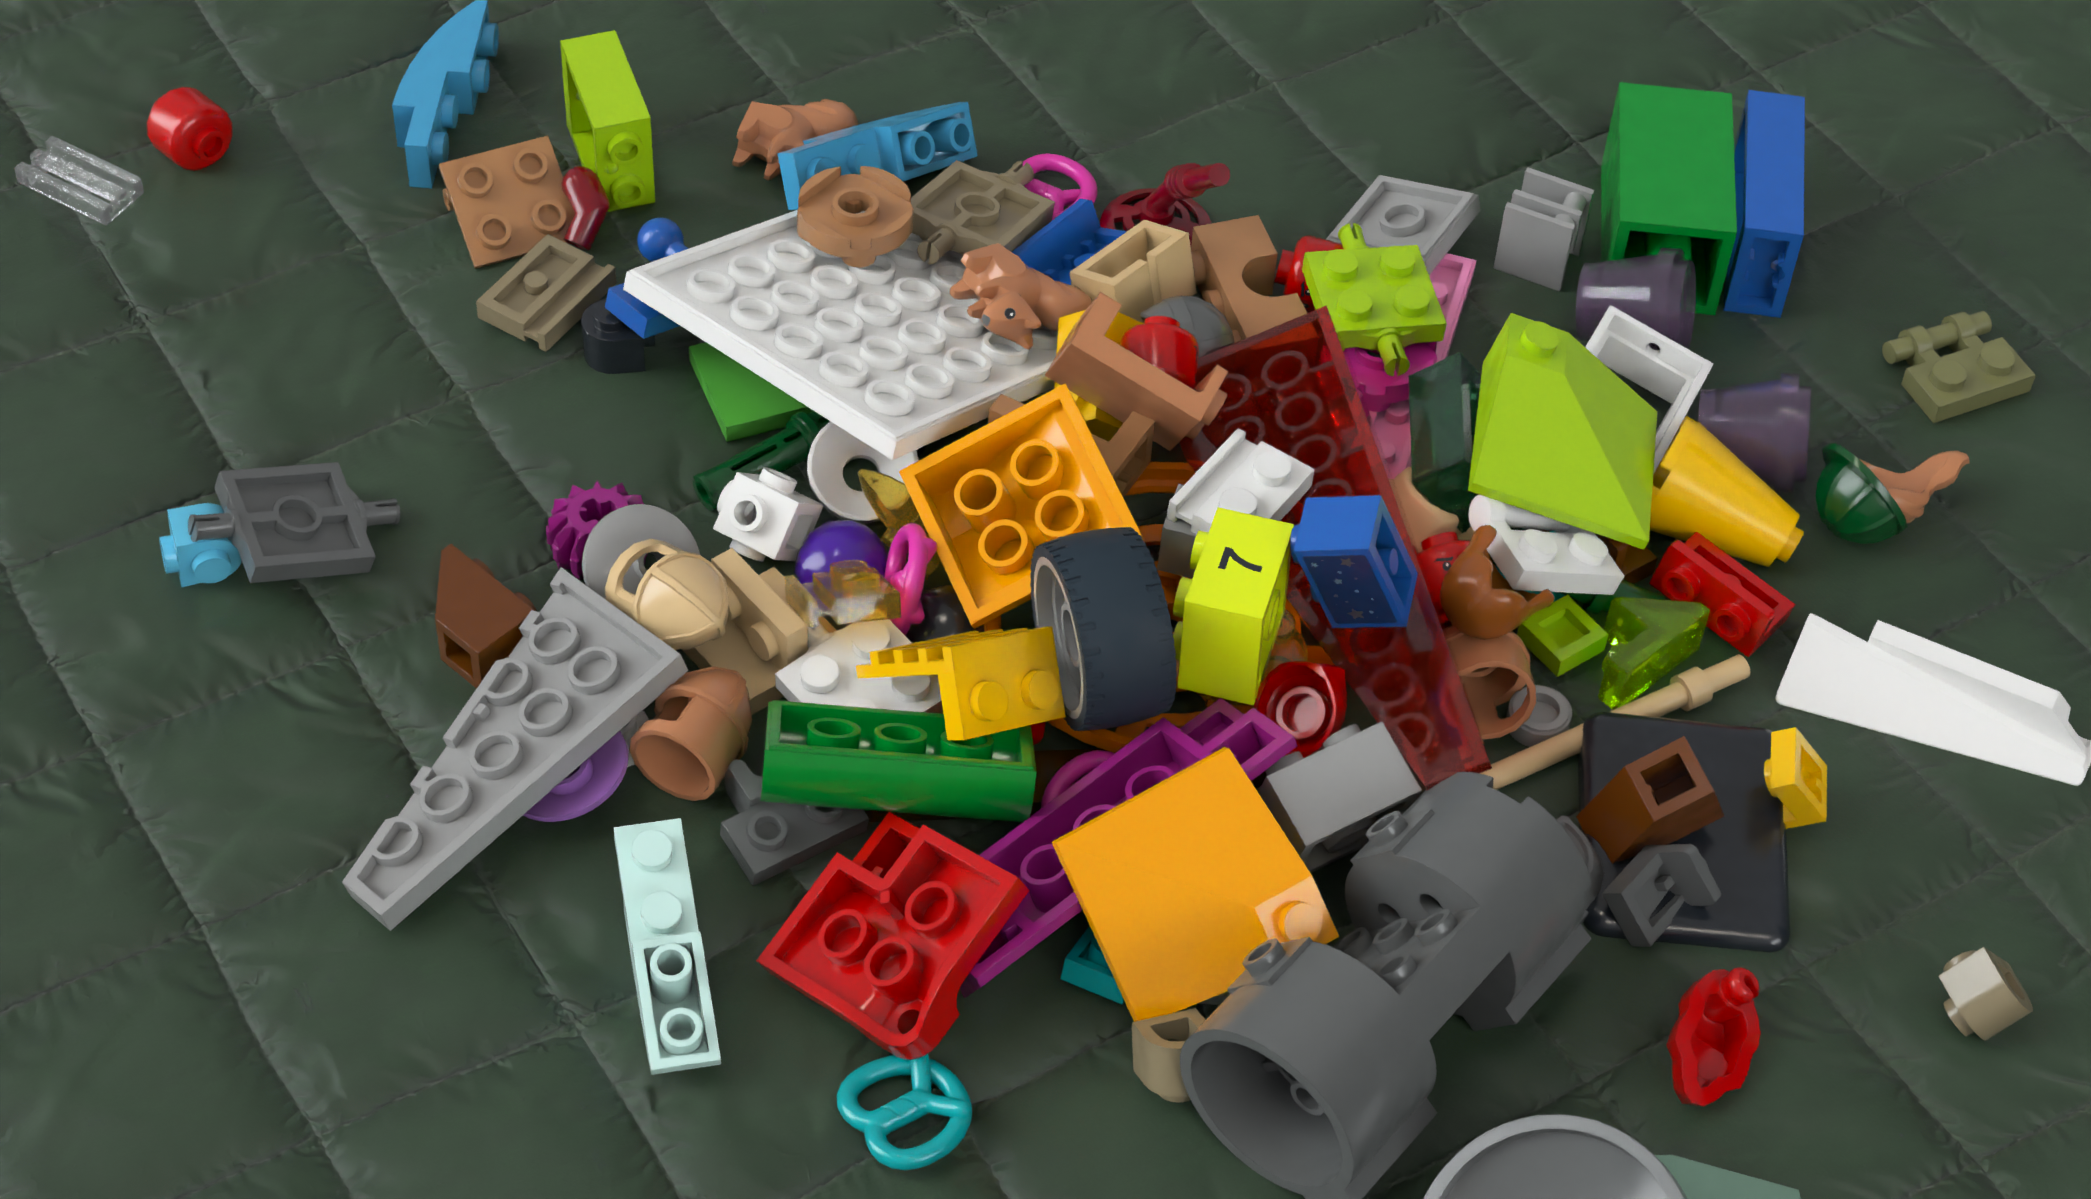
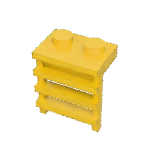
(984, 678)

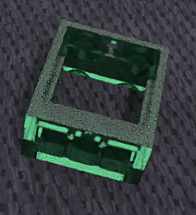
(1443, 432)

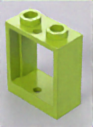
(608, 118)

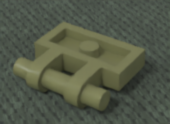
(1961, 380)

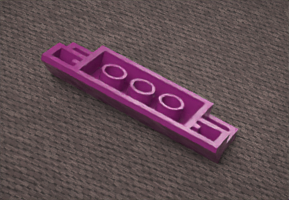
(1131, 770)

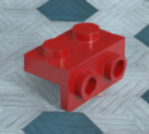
(1740, 603)

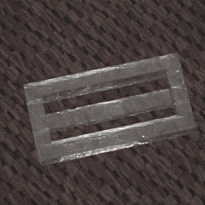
(86, 175)

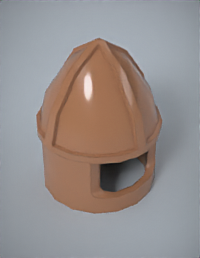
(1491, 676)
(695, 733)

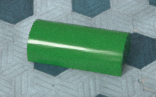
(894, 763)

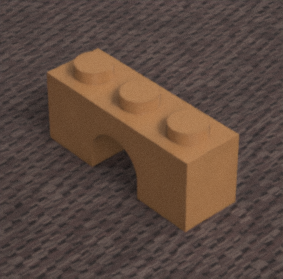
(1236, 274)

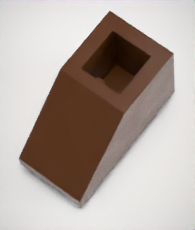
(475, 616)
(1651, 802)

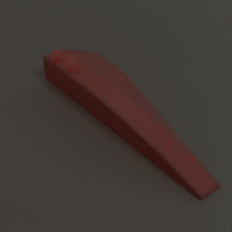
(1305, 400)

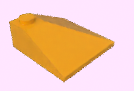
(1010, 491)
(1189, 886)

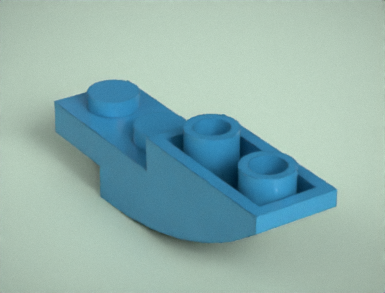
(441, 85)
(899, 144)

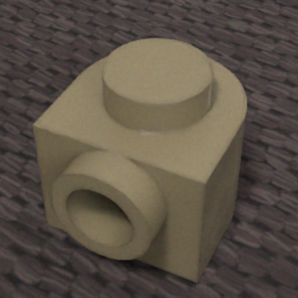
(1983, 993)
(1156, 1058)

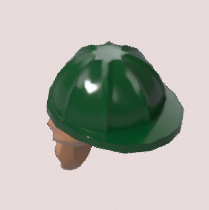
(1875, 503)

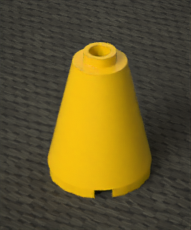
(1714, 493)

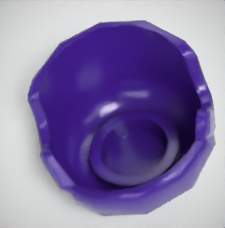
(839, 542)

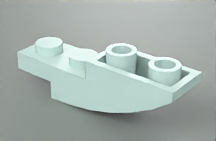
(666, 947)

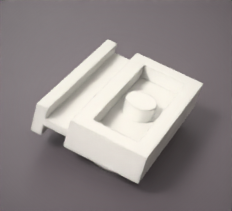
(1244, 480)

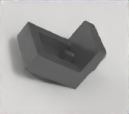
(1647, 880)

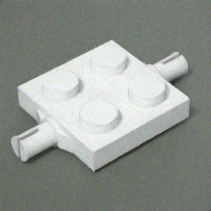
(830, 676)

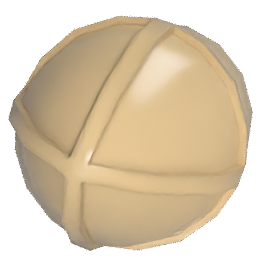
(678, 597)

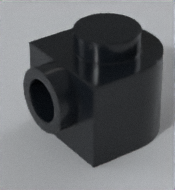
(610, 343)

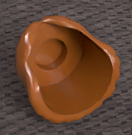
(1480, 598)

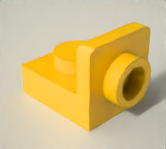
(1797, 778)

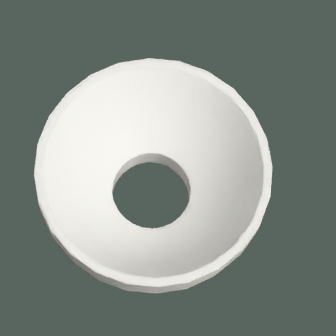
(825, 466)

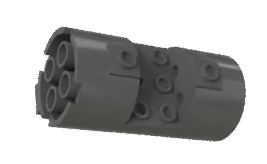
(1326, 1050)

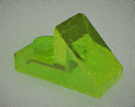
(1647, 644)

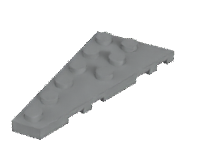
(520, 734)

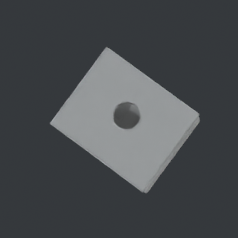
(1543, 228)

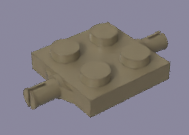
(977, 209)

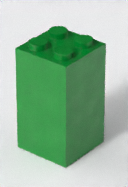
(1671, 181)

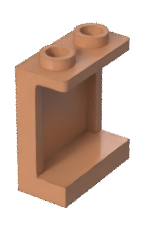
(1126, 383)

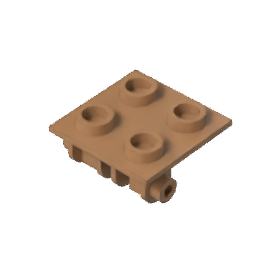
(507, 199)

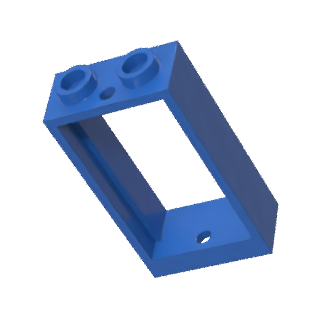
(1767, 203)

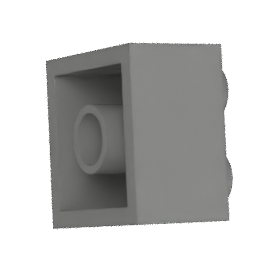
(1338, 792)

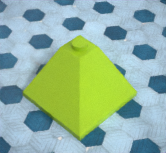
(1563, 434)

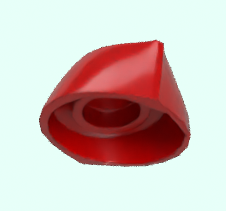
(1305, 702)

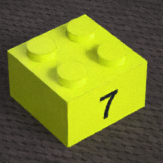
(1232, 605)

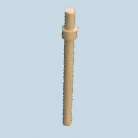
(1685, 691)

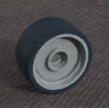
(1106, 626)

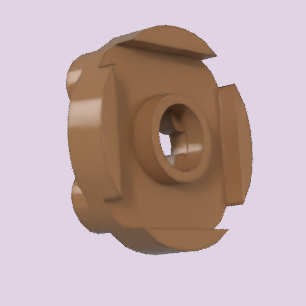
(830, 219)

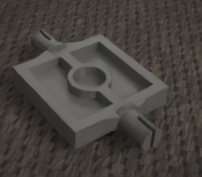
(294, 521)

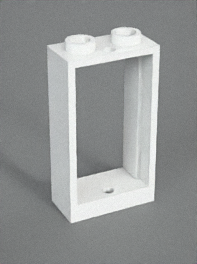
(1669, 372)

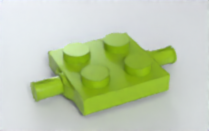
(1376, 296)

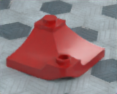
(895, 934)

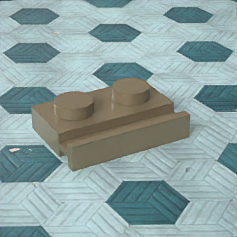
(545, 292)

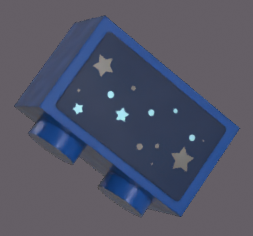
(1355, 561)

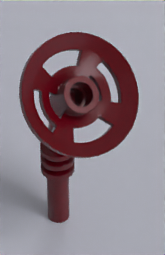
(1178, 189)

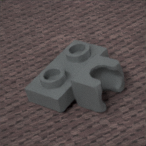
(779, 835)

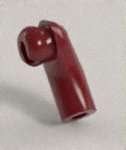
(589, 204)

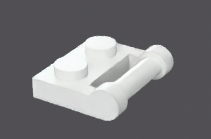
(1539, 560)

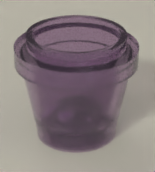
(1649, 288)
(1763, 426)

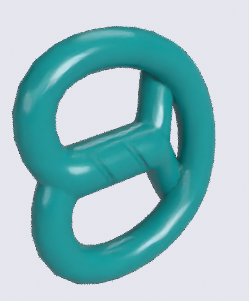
(906, 1109)

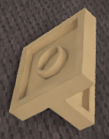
(760, 629)

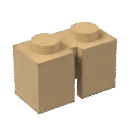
(1139, 268)

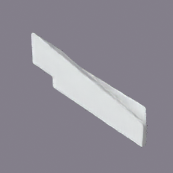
(1933, 698)

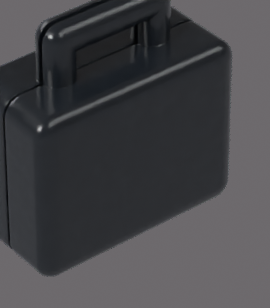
(1741, 849)

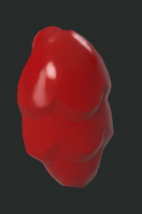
(1714, 1036)

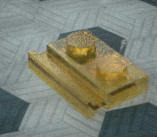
(845, 593)

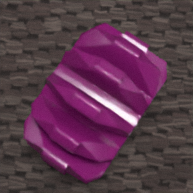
(577, 516)

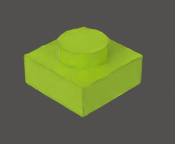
(1562, 636)

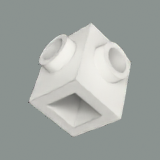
(766, 515)

